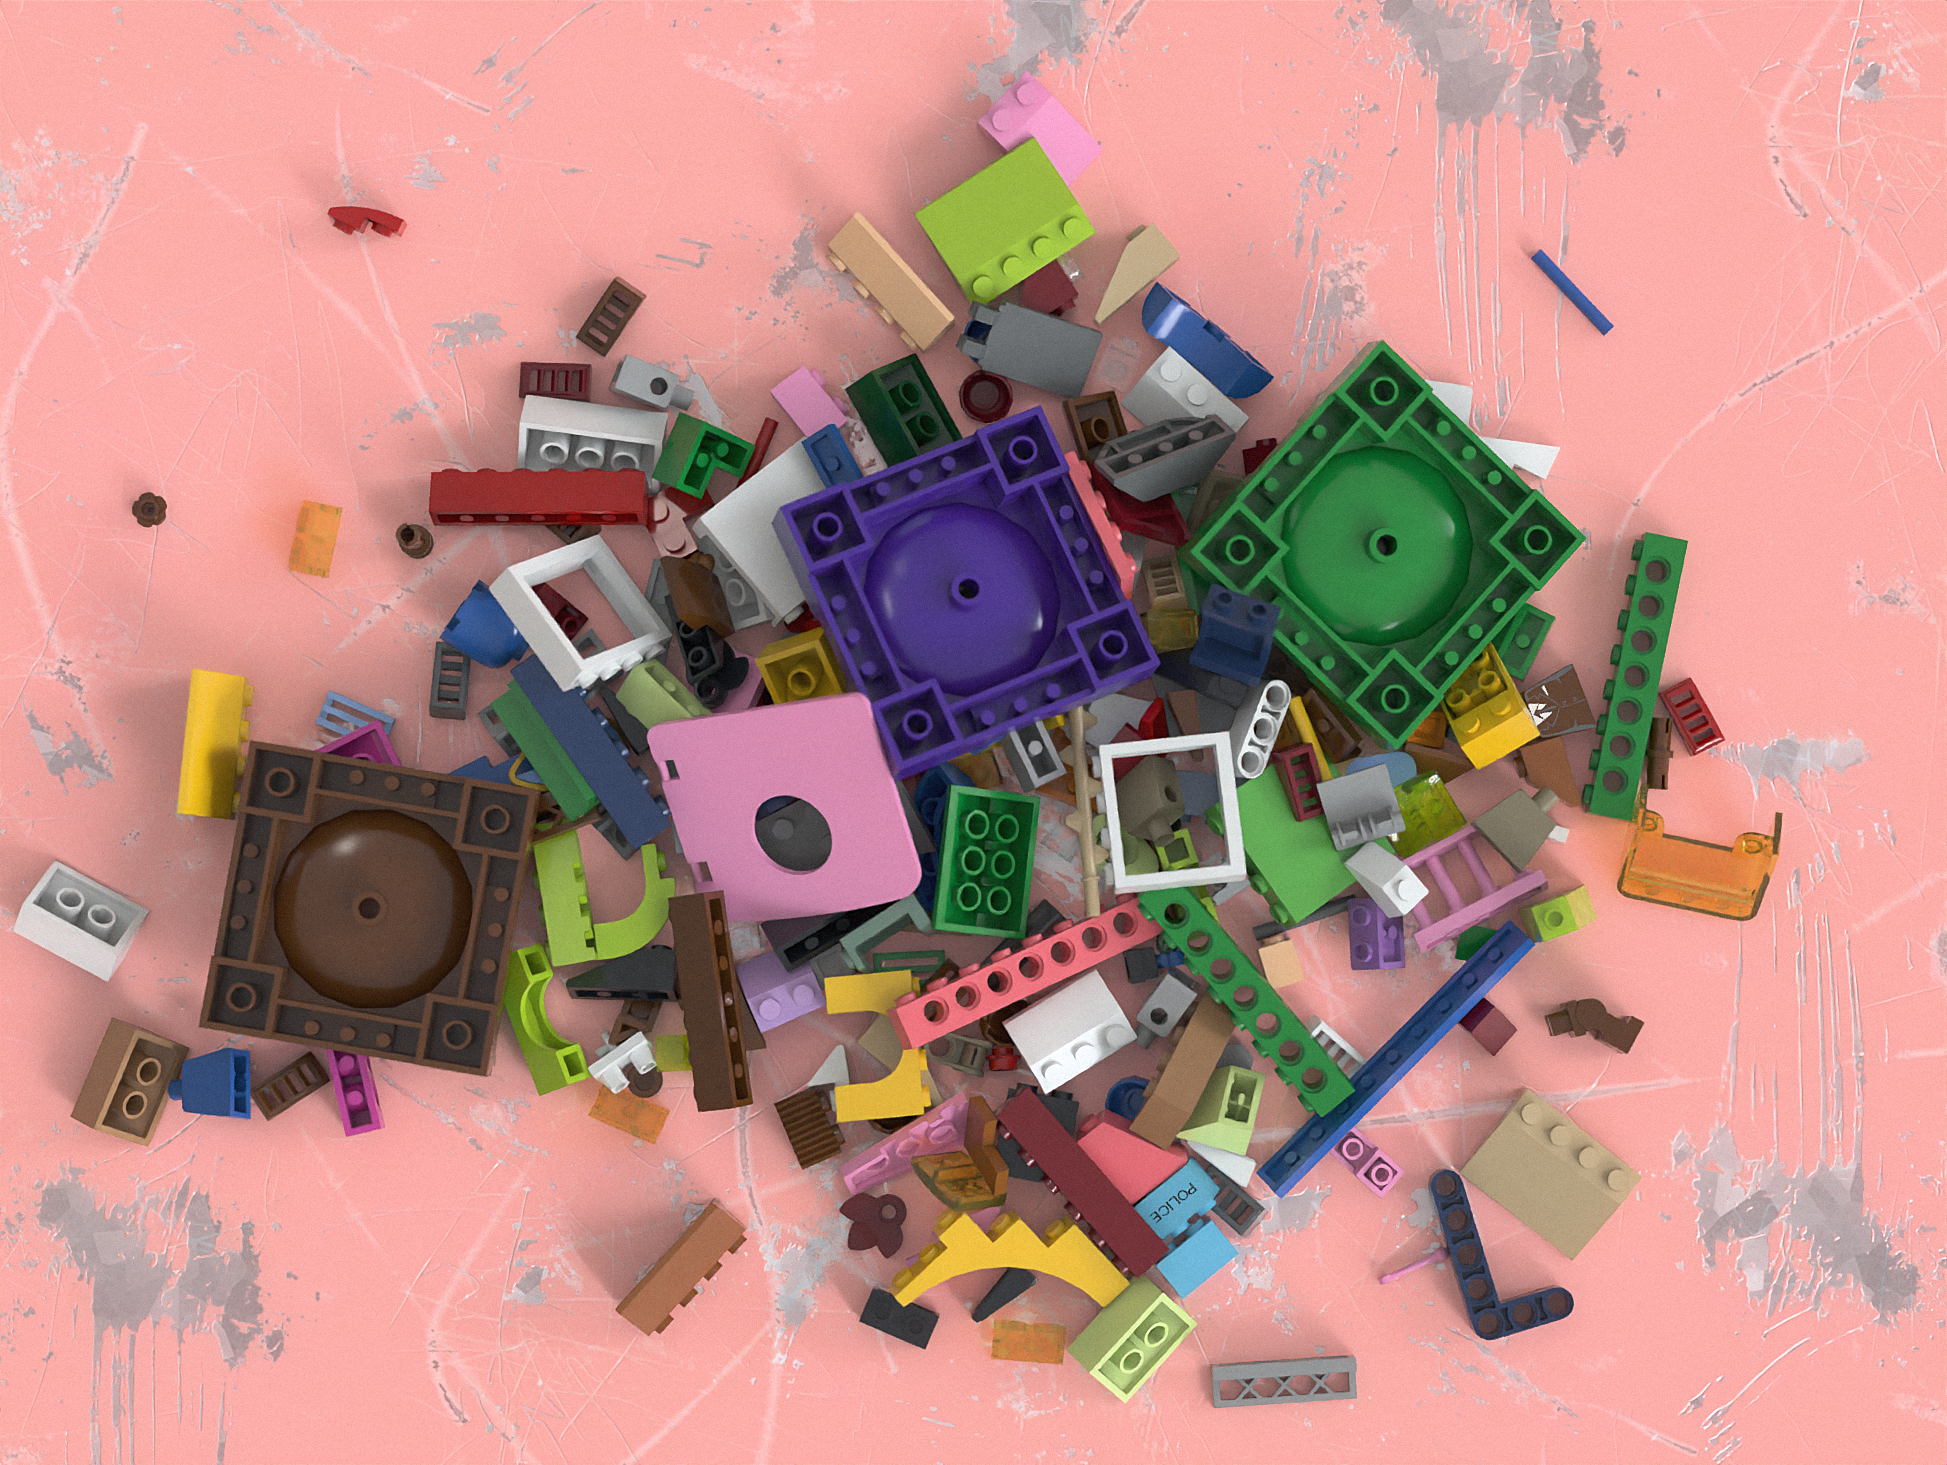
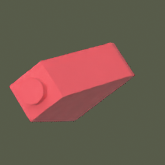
(1125, 1157)

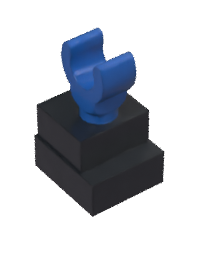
(1143, 963)

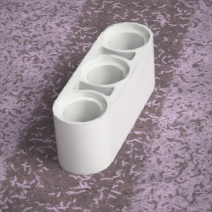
(1268, 717)

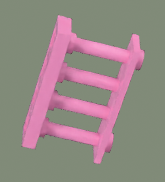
(1462, 914)

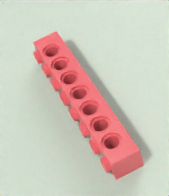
(916, 1030)

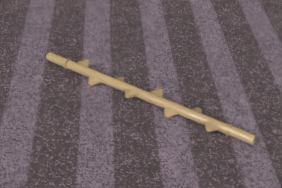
(1081, 819)

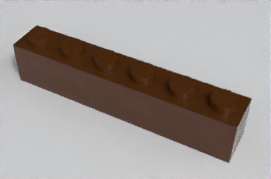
(710, 1001)

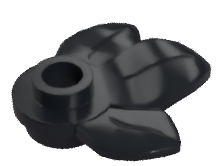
(723, 680)

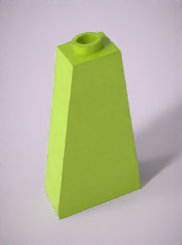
(1558, 915)

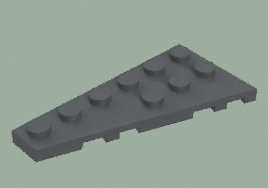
(802, 840)

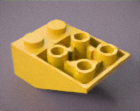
(1487, 710)

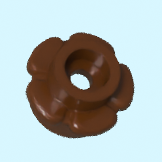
(149, 500)

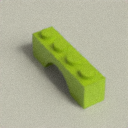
(549, 1056)

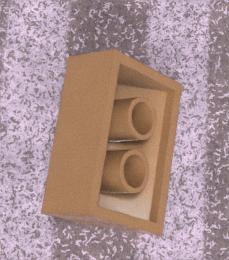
(129, 1082)

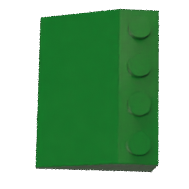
(985, 862)

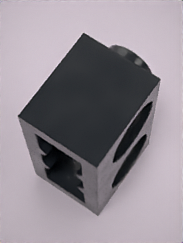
(907, 1323)

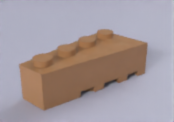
(1183, 1071)

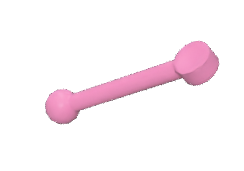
(1440, 1254)

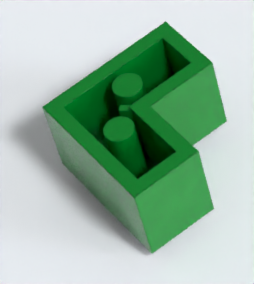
(694, 453)

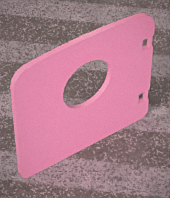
(802, 749)

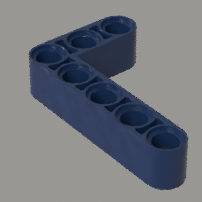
(1479, 1269)

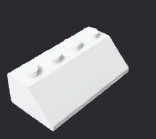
(589, 436)

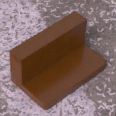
(1331, 727)

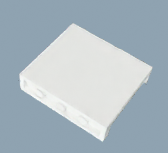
(746, 537)

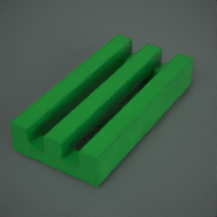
(877, 957)

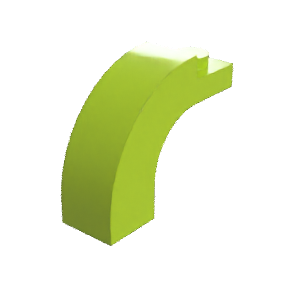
(645, 924)

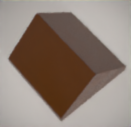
(1092, 423)

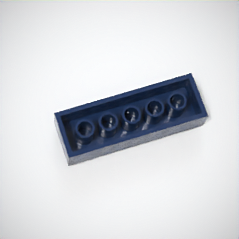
(595, 753)

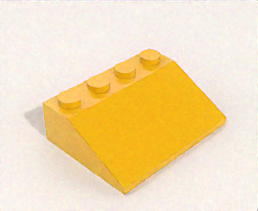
(214, 744)

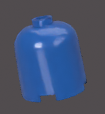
(484, 630)

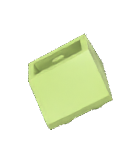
(1226, 1110)

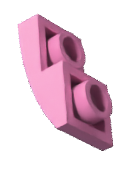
(1367, 1162)

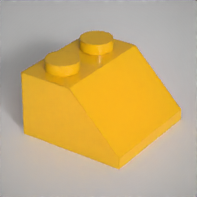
(801, 668)

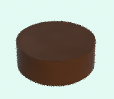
(645, 1084)

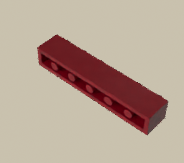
(1080, 1182)

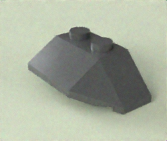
(1165, 455)

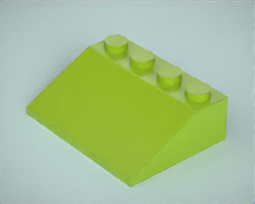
(1004, 222)

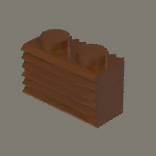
(809, 1127)

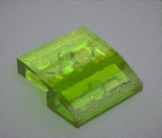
(1426, 813)

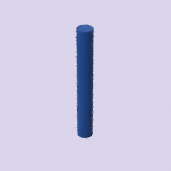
(1572, 292)

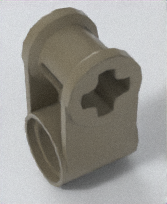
(960, 1053)

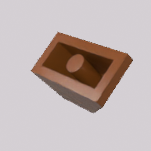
(1549, 766)

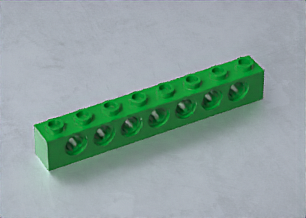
(1670, 555)
(1334, 1083)

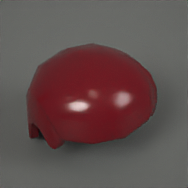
(986, 396)

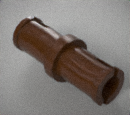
(1659, 753)

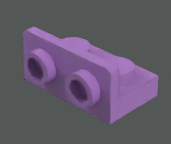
(1374, 937)

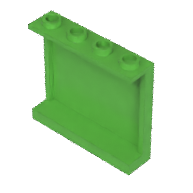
(1288, 859)

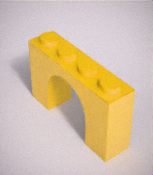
(903, 1089)

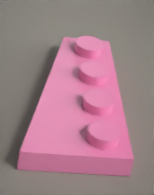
(933, 1133)

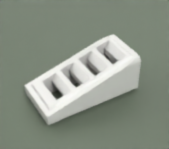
(1315, 1025)
(1234, 1165)

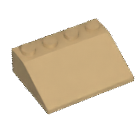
(1550, 1174)

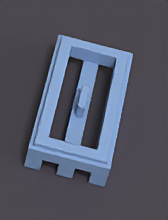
(327, 708)

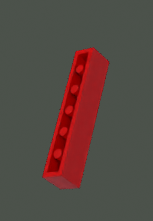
(538, 497)

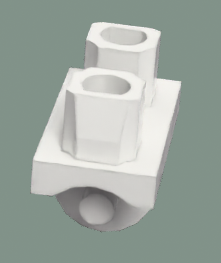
(617, 1057)

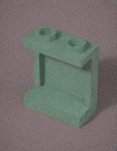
(883, 927)

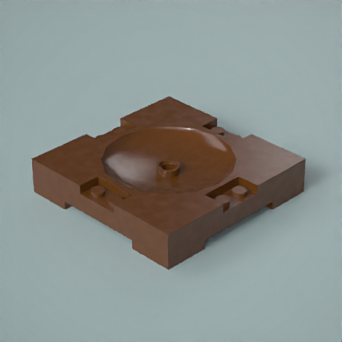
(292, 934)

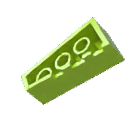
(564, 899)

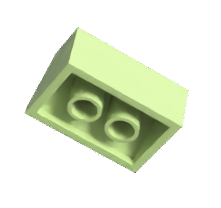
(1132, 1337)

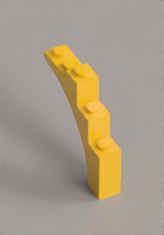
(1009, 1243)

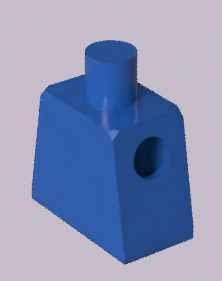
(215, 1084)

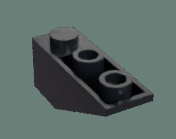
(700, 648)

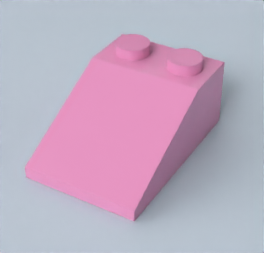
(1031, 111)

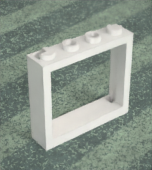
(544, 635)
(1229, 810)

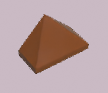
(1444, 764)

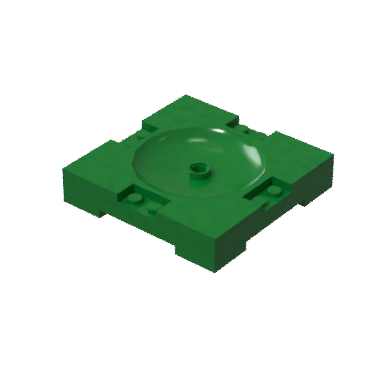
(1459, 529)

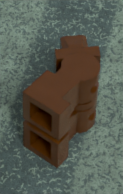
(1591, 1014)

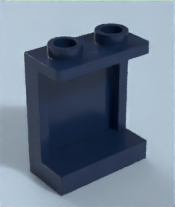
(1235, 635)

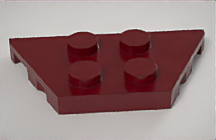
(1152, 519)

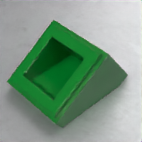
(1471, 941)

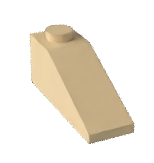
(1141, 263)
(885, 1046)

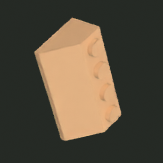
(890, 283)

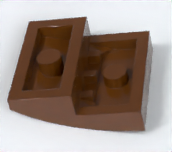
(697, 595)

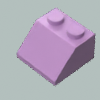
(778, 994)

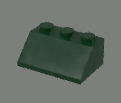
(902, 410)

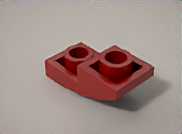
(357, 218)

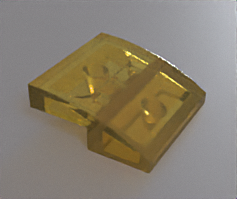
(955, 1181)

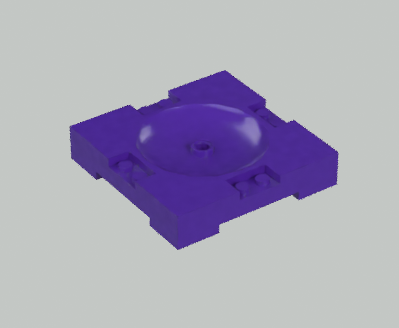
(980, 515)

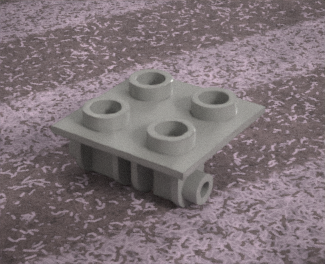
(1360, 806)

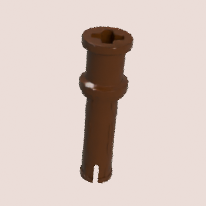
(415, 548)

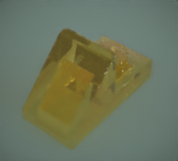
(1171, 628)

